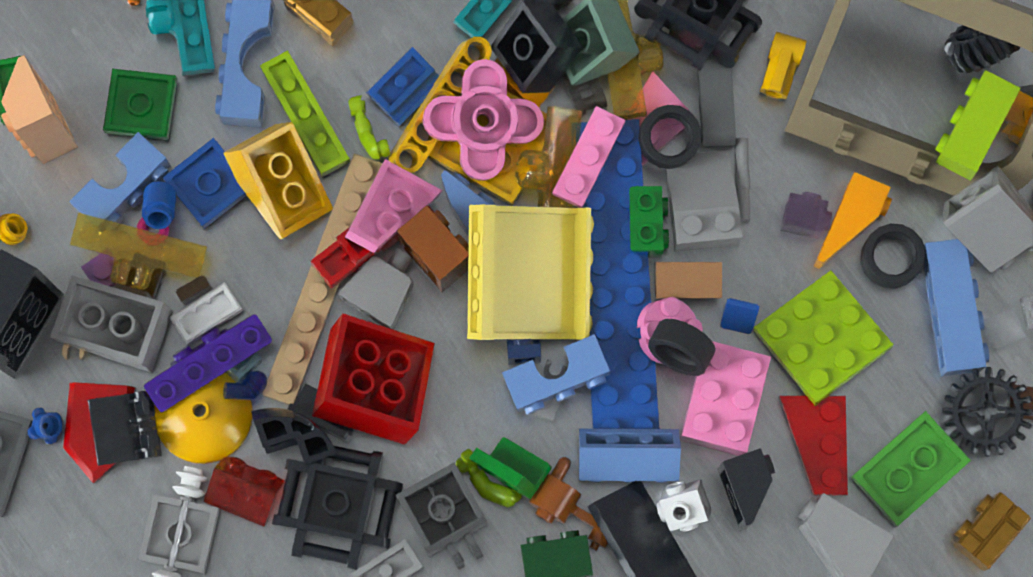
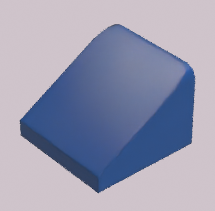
(739, 316)

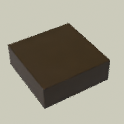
(193, 289)

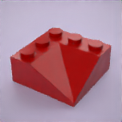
(373, 379)

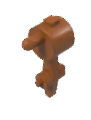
(558, 500)

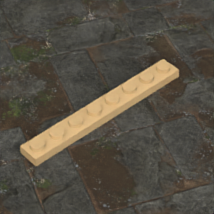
(316, 295)

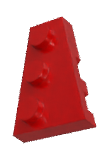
(820, 441)

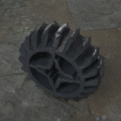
(974, 50)
(1017, 412)

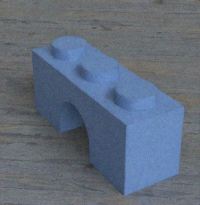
(143, 167)
(585, 367)

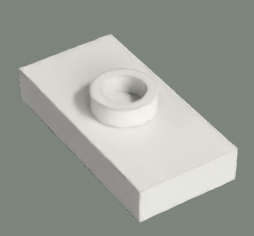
(206, 313)

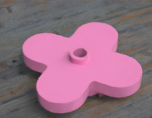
(486, 95)

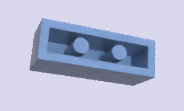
(629, 455)

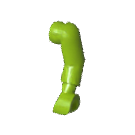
(365, 131)
(487, 489)

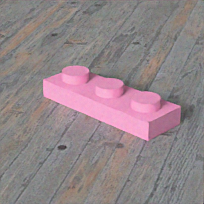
(588, 157)

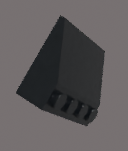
(25, 308)

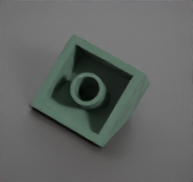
(604, 39)

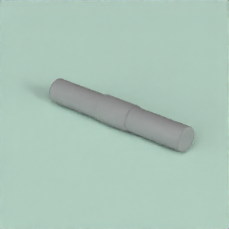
(742, 178)

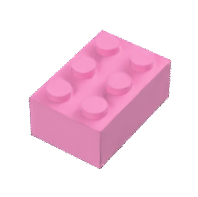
(726, 400)

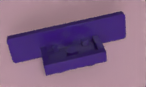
(206, 361)

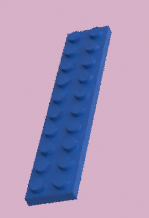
(620, 293)

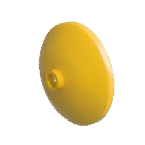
(210, 436)

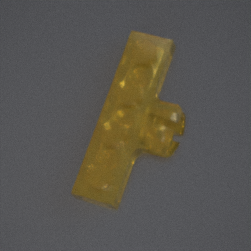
(626, 82)
(547, 165)
(136, 250)

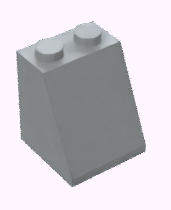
(991, 220)
(842, 538)

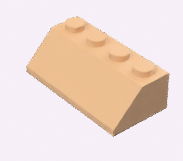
(35, 115)

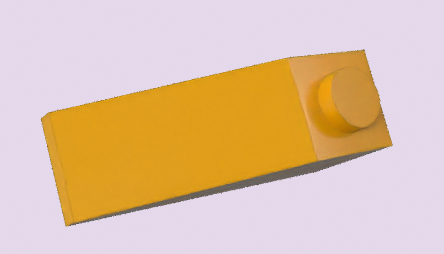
(857, 211)

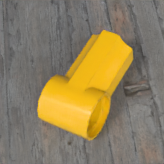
(784, 59)

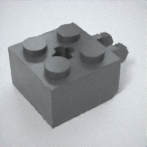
(462, 519)

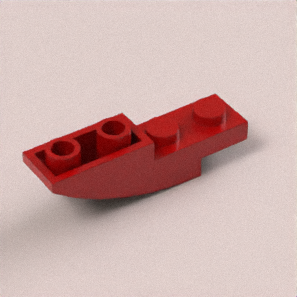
(344, 258)

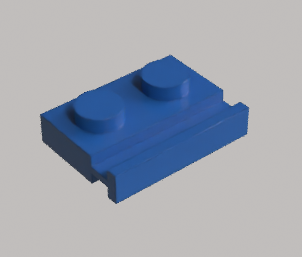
(404, 86)

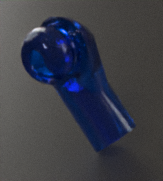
(248, 389)

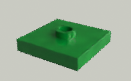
(140, 104)

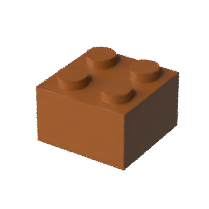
(435, 247)

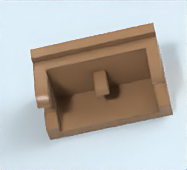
(688, 279)

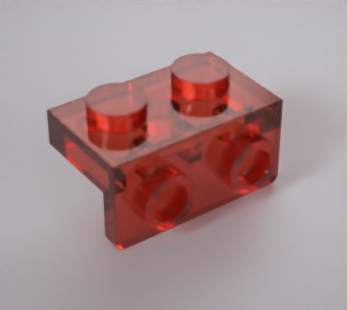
(243, 490)

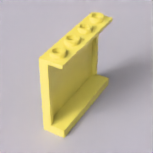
(529, 272)

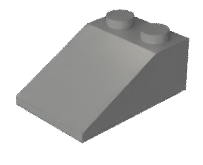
(704, 203)
(112, 323)

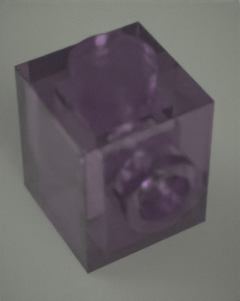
(806, 215)

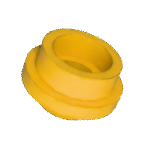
(17, 226)

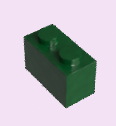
(557, 557)

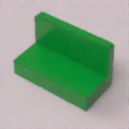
(513, 467)

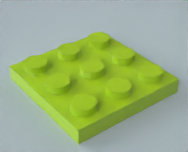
(823, 337)

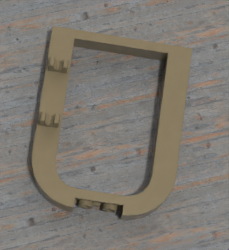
(892, 149)

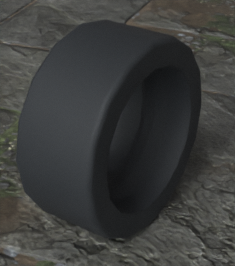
(694, 136)
(895, 231)
(681, 347)

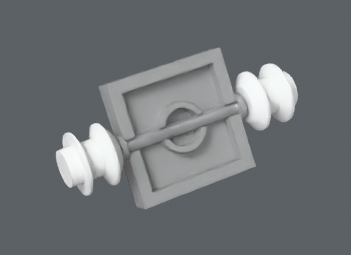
(178, 529)

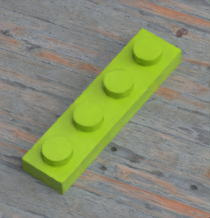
(305, 113)

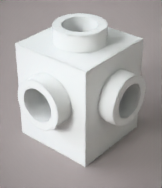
(684, 505)

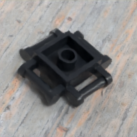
(699, 25)
(337, 505)

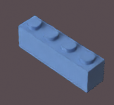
(954, 308)

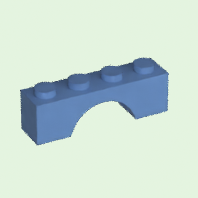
(240, 99)

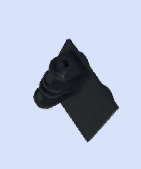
(124, 428)

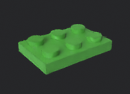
(910, 469)

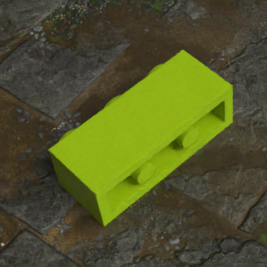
(976, 124)

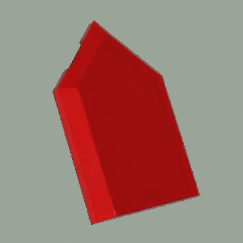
(78, 428)

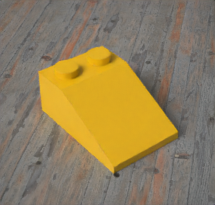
(279, 178)

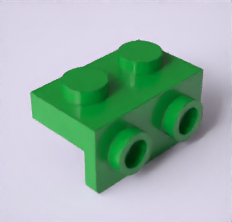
(646, 220)

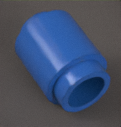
(159, 205)

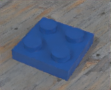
(206, 183)

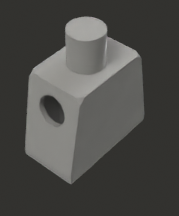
(380, 289)

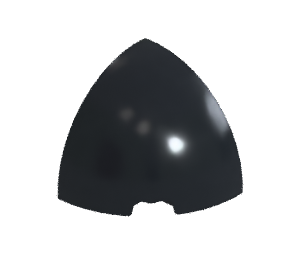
(285, 428)

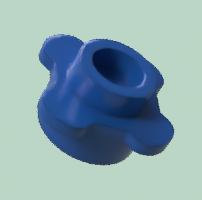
(53, 426)

